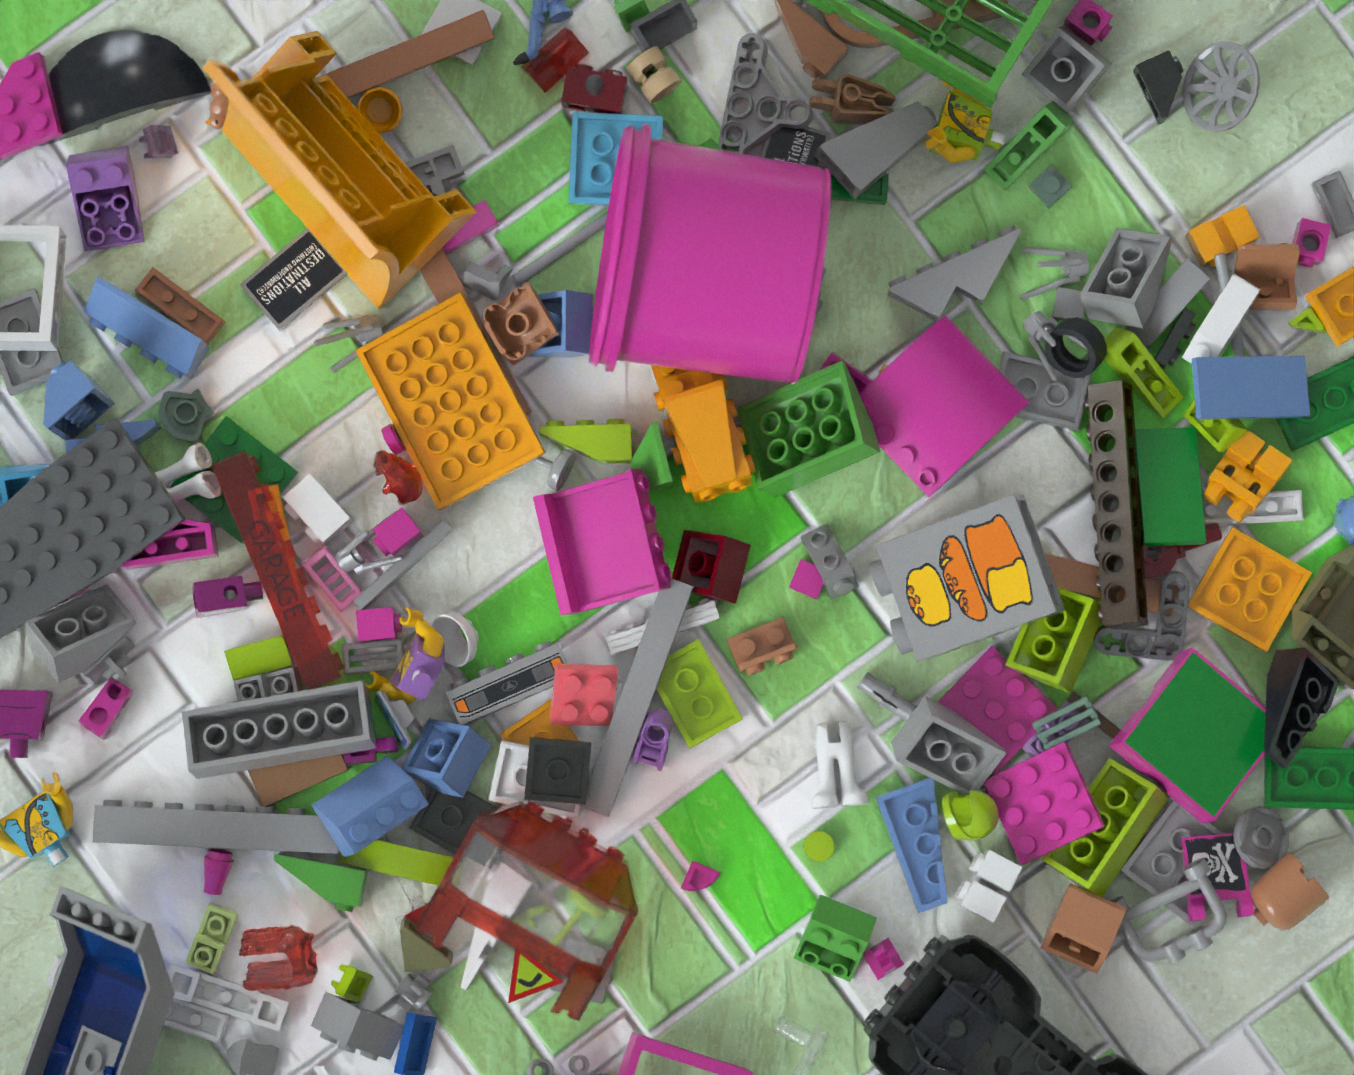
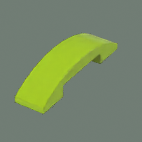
(400, 861)

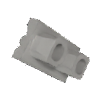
(111, 661)

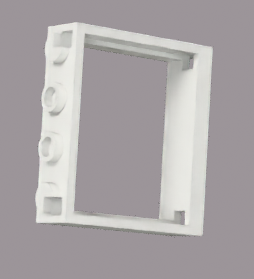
(52, 288)

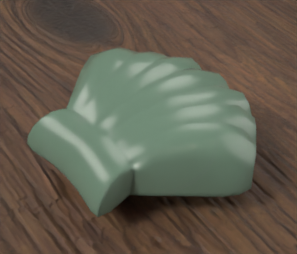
(184, 414)

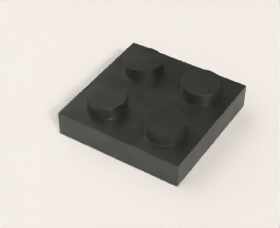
(557, 770)

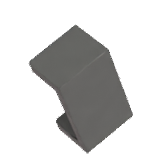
(664, 25)

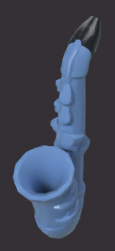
(557, 11)

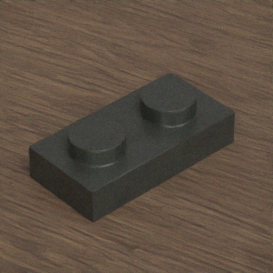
(1182, 328)

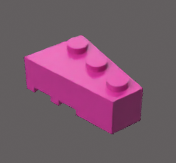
(182, 544)

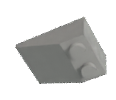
(1127, 278)
(79, 631)
(946, 747)

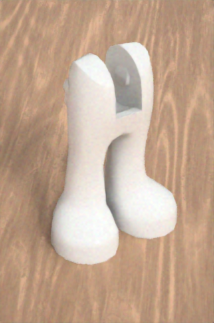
(203, 484)
(826, 753)

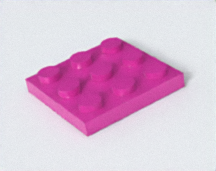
(998, 703)
(1044, 803)

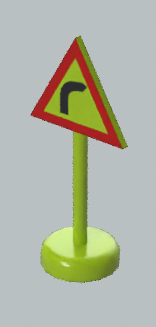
(529, 977)

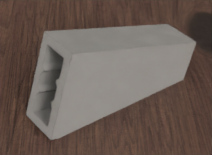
(871, 150)

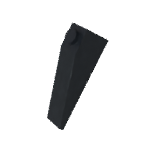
(1295, 697)

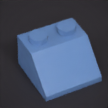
(573, 318)
(446, 757)

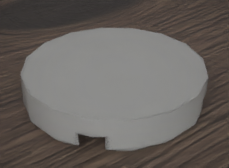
(1260, 837)

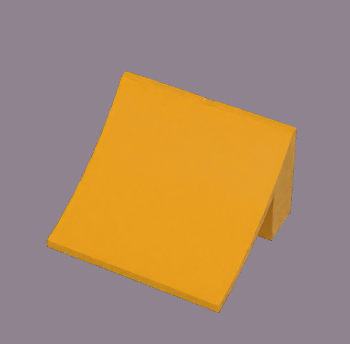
(336, 168)

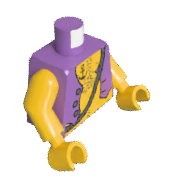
(419, 664)

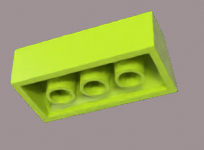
(1127, 809)

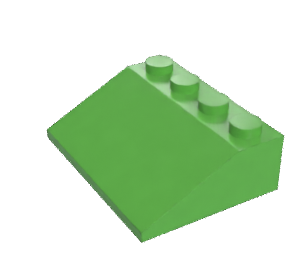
(807, 430)

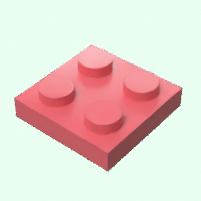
(583, 694)

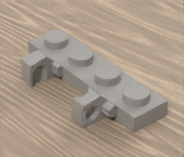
(437, 169)

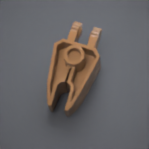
(852, 99)

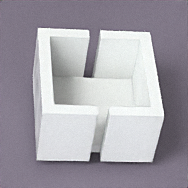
(995, 871)

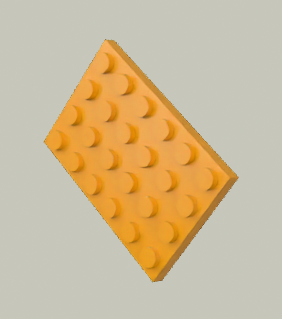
(450, 401)

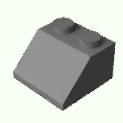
(1066, 68)

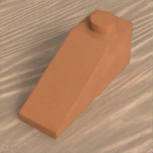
(813, 43)

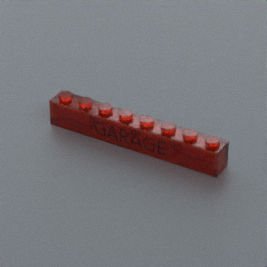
(277, 571)

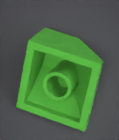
(653, 460)

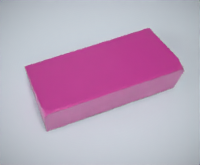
(477, 226)

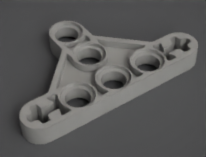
(758, 93)

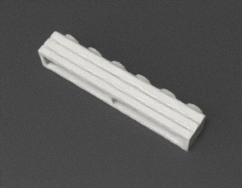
(693, 617)

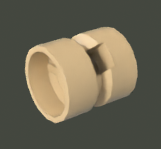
(659, 83)

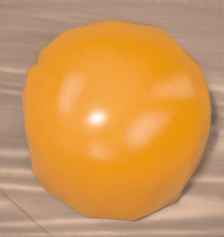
(381, 109)

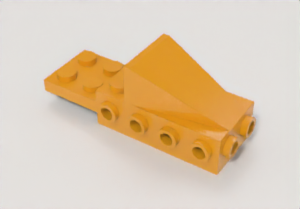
(703, 432)

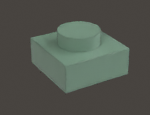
(1050, 186)

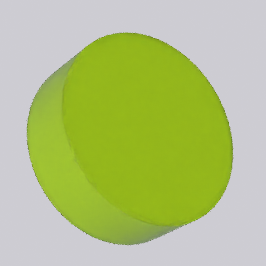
(818, 846)

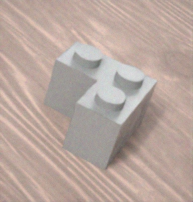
(356, 1027)

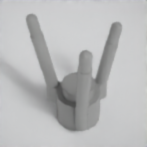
(1071, 263)
(365, 328)
(1039, 331)
(354, 554)

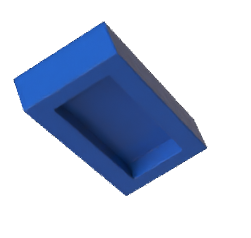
(415, 1044)

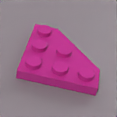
(27, 107)

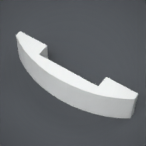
(227, 997)

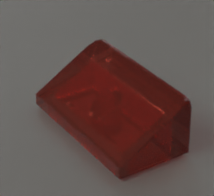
(554, 59)

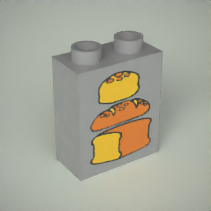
(966, 578)

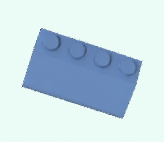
(145, 328)
(73, 401)

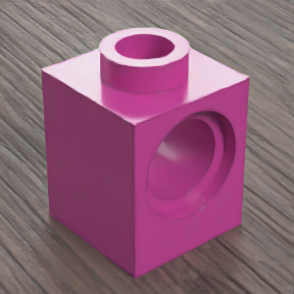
(1089, 8)
(1319, 233)
(377, 624)

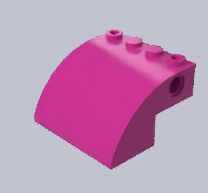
(939, 405)

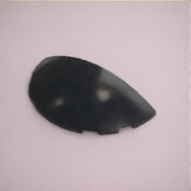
(120, 77)

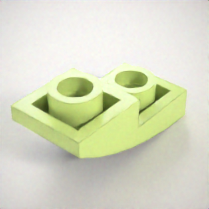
(211, 938)

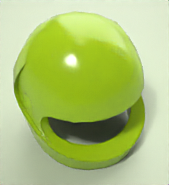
(970, 815)

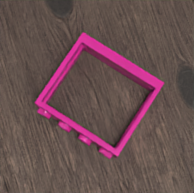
(640, 1042)

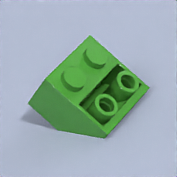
(835, 938)

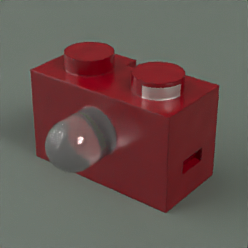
(594, 90)

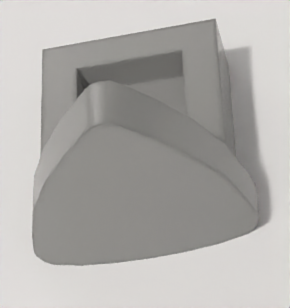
(486, 281)
(252, 1058)

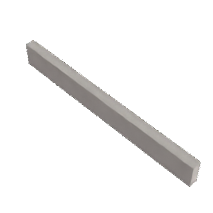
(636, 697)

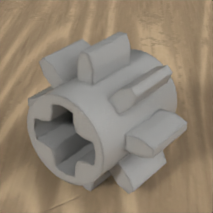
(413, 992)

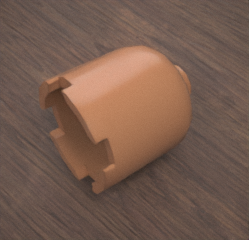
(1285, 894)

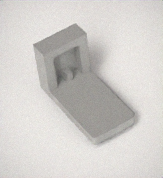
(830, 561)

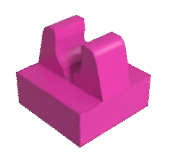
(883, 958)

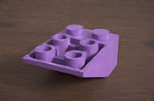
(105, 198)

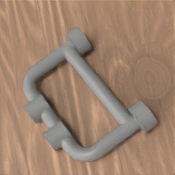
(1199, 937)

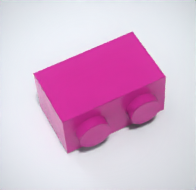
(397, 534)

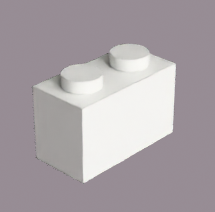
(317, 509)

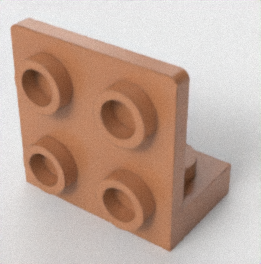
(762, 646)

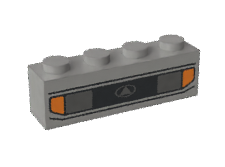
(506, 685)

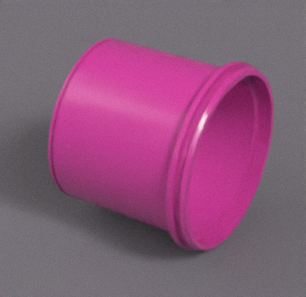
(709, 260)

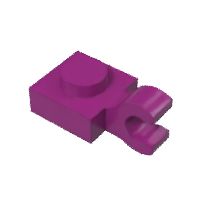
(384, 745)

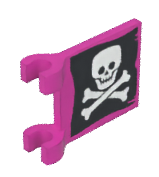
(1227, 873)

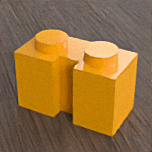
(1222, 235)

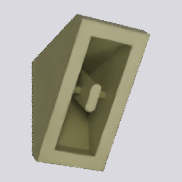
(419, 951)

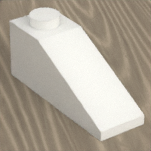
(1222, 320)

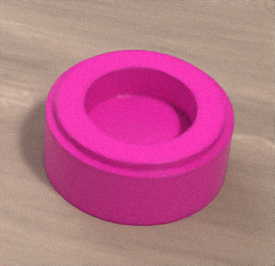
(393, 439)

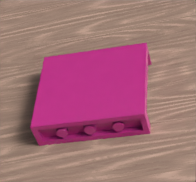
(602, 542)

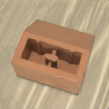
(1083, 928)

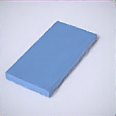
(1250, 387)

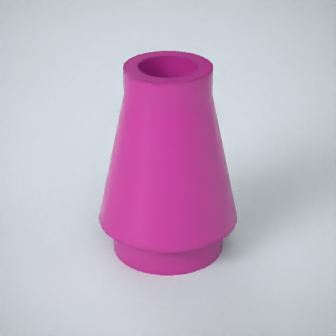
(216, 870)

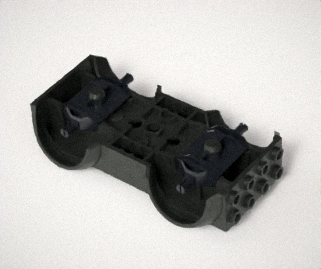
(966, 1011)

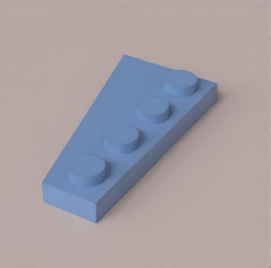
(914, 832)

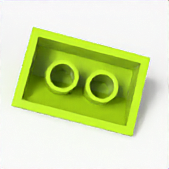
(1057, 645)

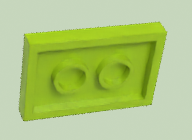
(696, 695)

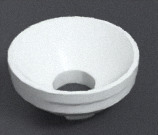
(457, 649)

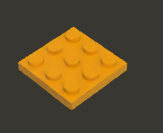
(1248, 589)

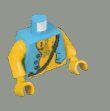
(39, 824)

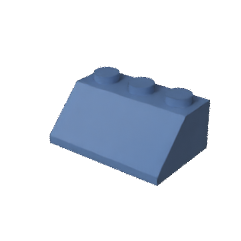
(369, 805)

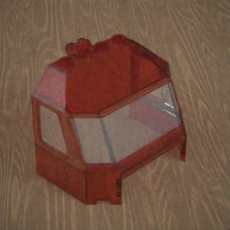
(541, 894)

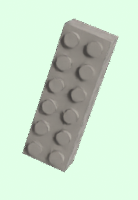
(279, 729)

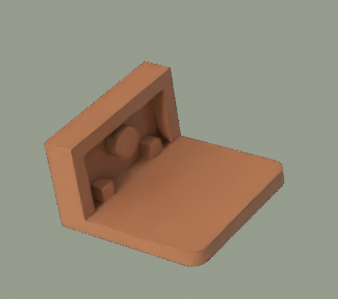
(1272, 271)

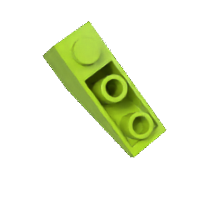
(602, 442)

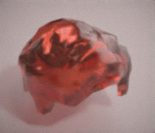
(400, 477)

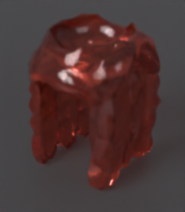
(280, 974)

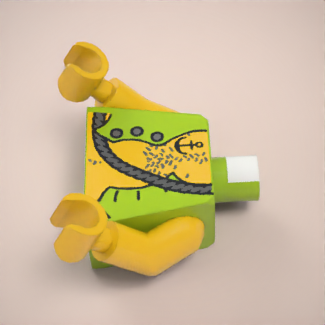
(962, 129)

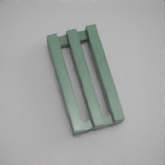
(1043, 734)

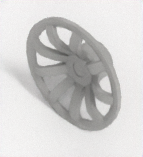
(1227, 89)

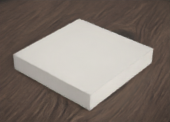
(453, 10)

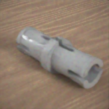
(886, 696)

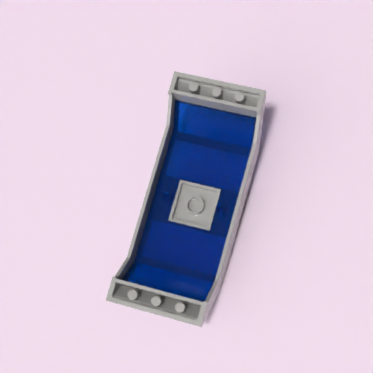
(105, 995)

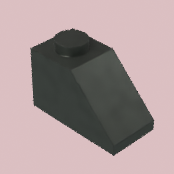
(1159, 82)

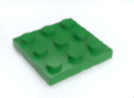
(223, 443)

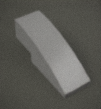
(1171, 301)

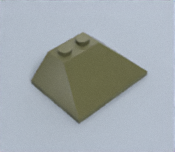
(1326, 616)

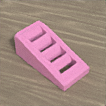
(313, 559)

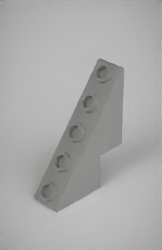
(966, 273)

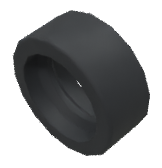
(1091, 339)

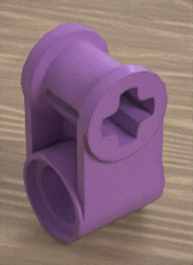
(653, 744)

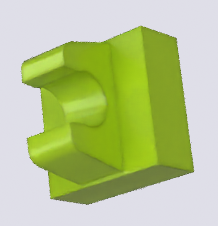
(353, 983)

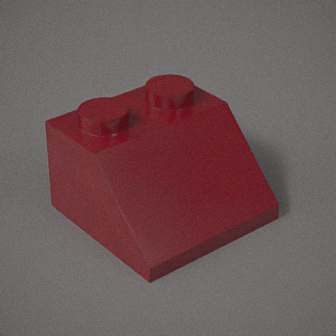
(711, 565)

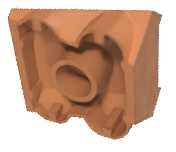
(519, 324)

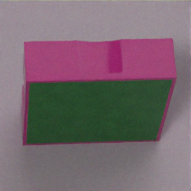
(1195, 735)

